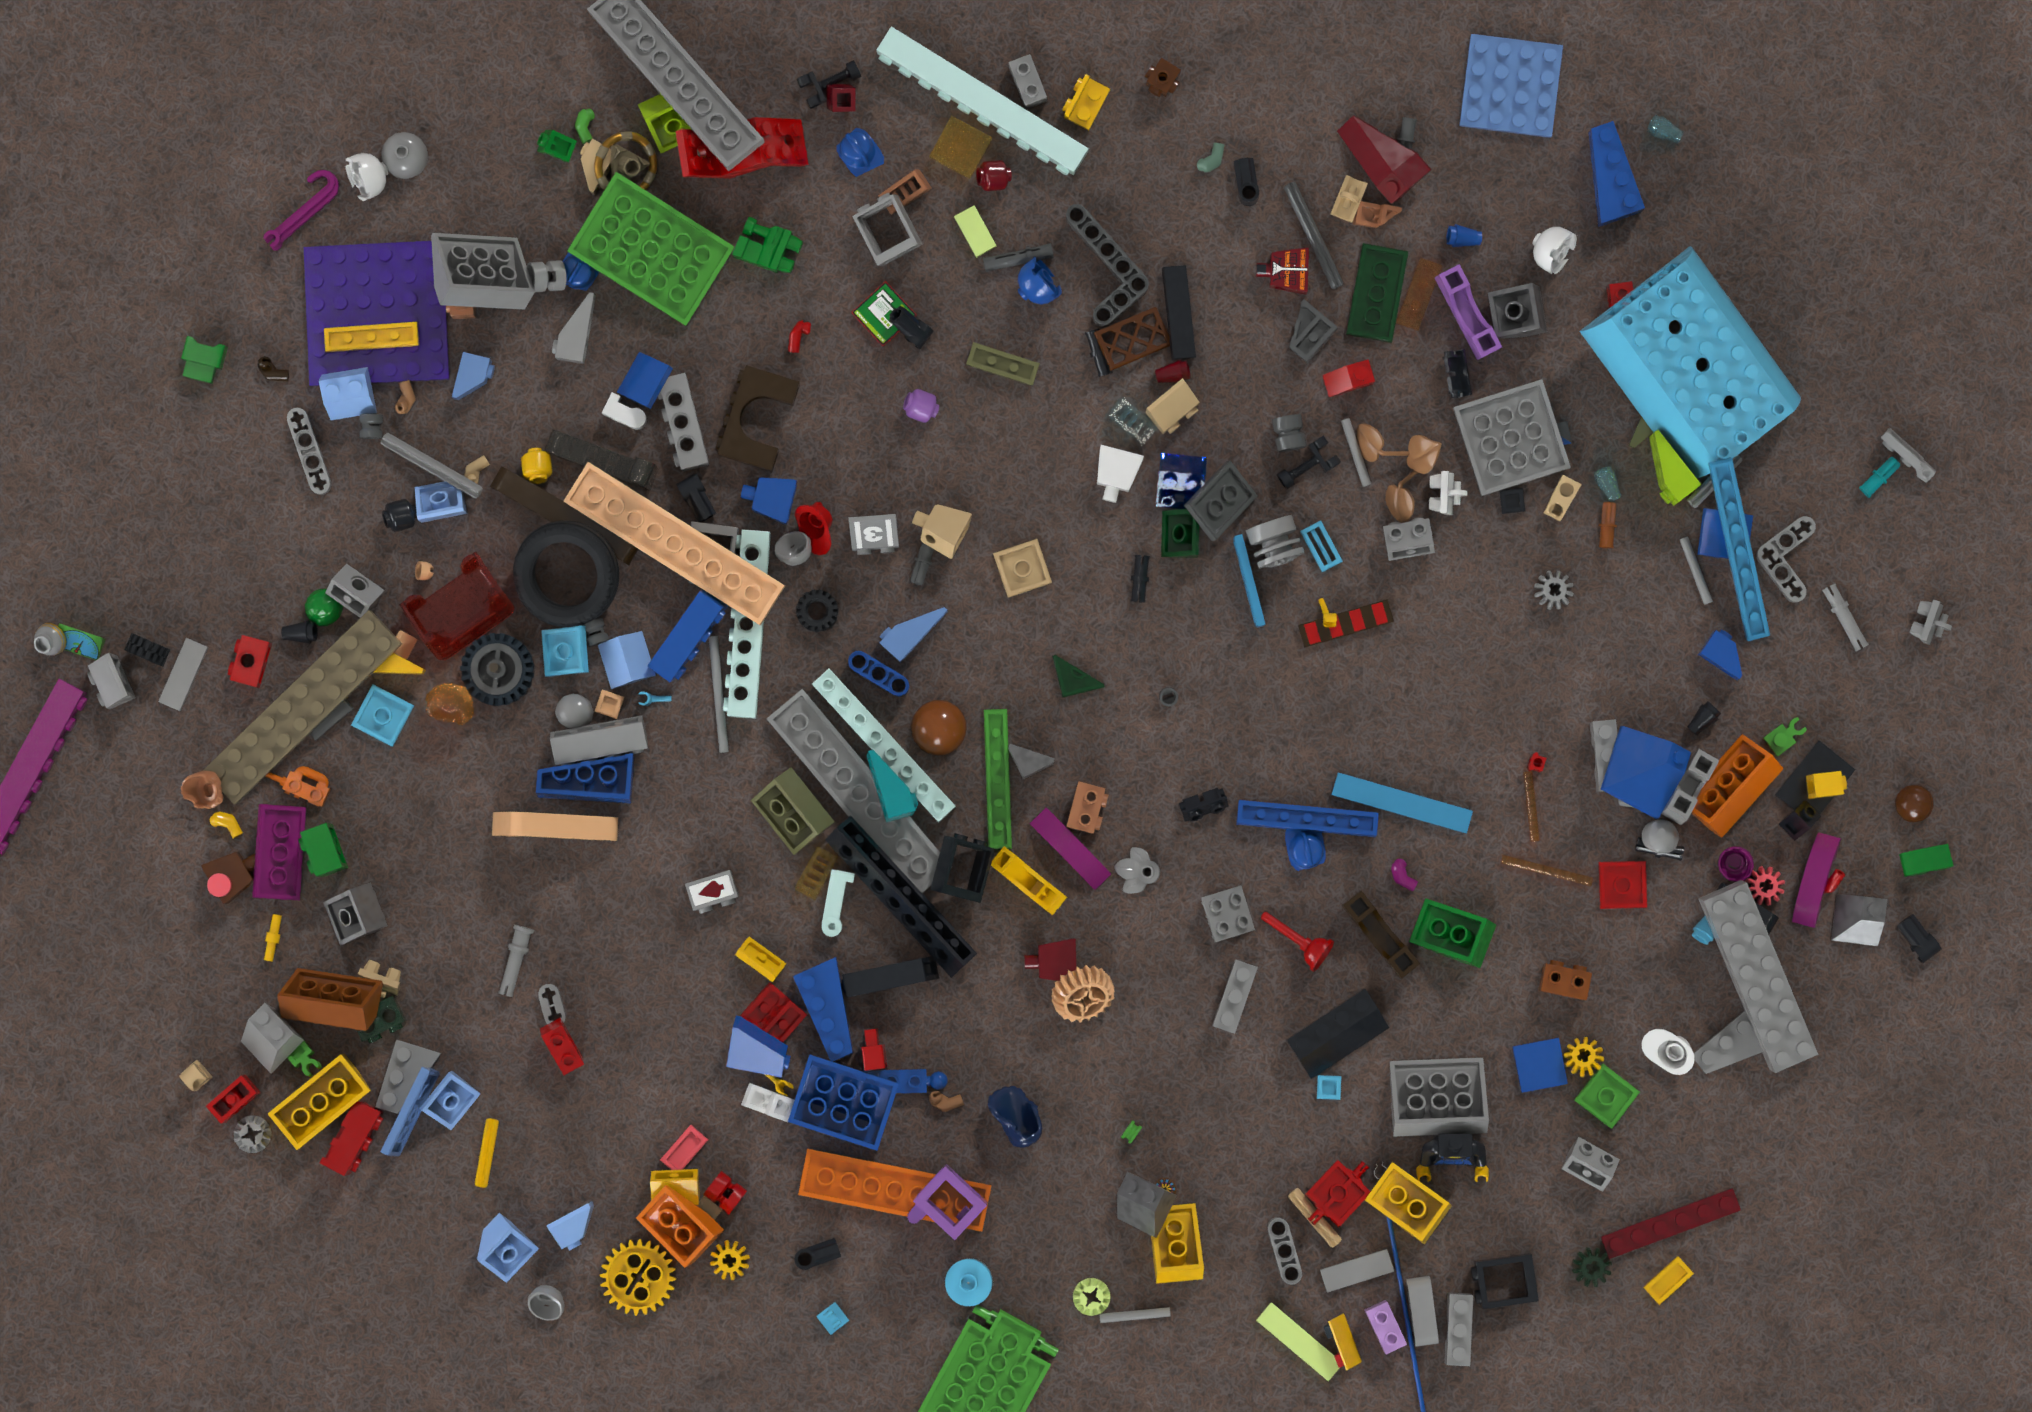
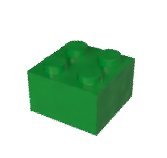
(323, 850)

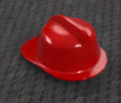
(815, 523)

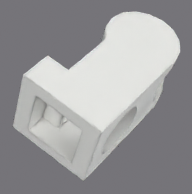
(632, 418)

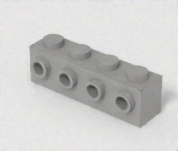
(599, 740)

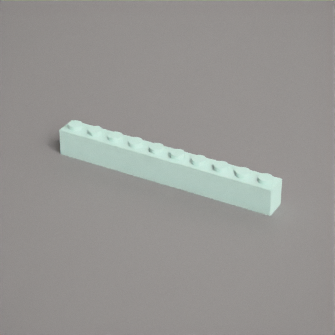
(982, 101)

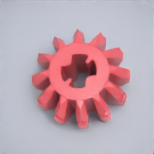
(1762, 877)

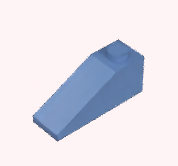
(906, 636)

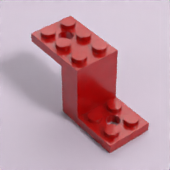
(771, 153)

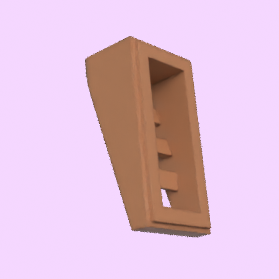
(925, 187)

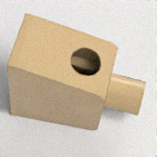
(943, 528)

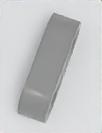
(557, 1000)

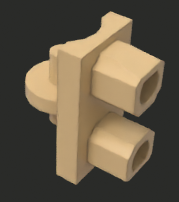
(1349, 199)
(391, 982)

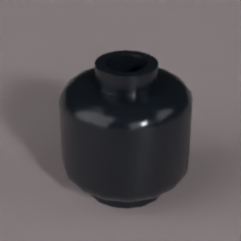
(399, 515)

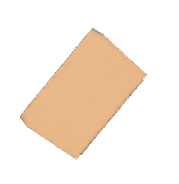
(407, 644)

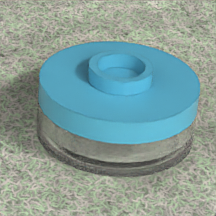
(969, 1281)

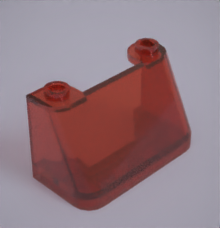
(459, 609)

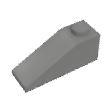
(574, 336)

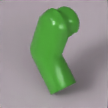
(582, 123)

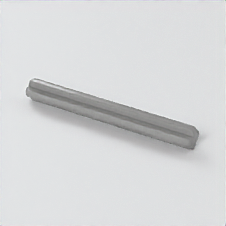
(431, 465)

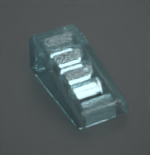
(1111, 414)

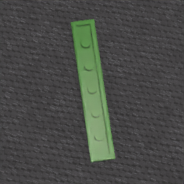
(997, 779)

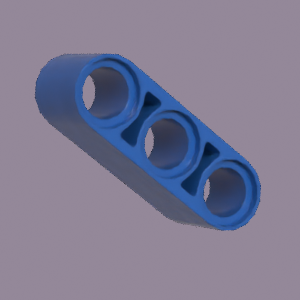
(867, 670)

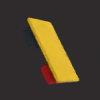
(1348, 1353)

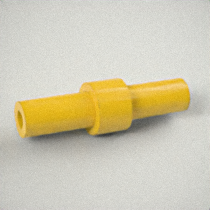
(272, 937)

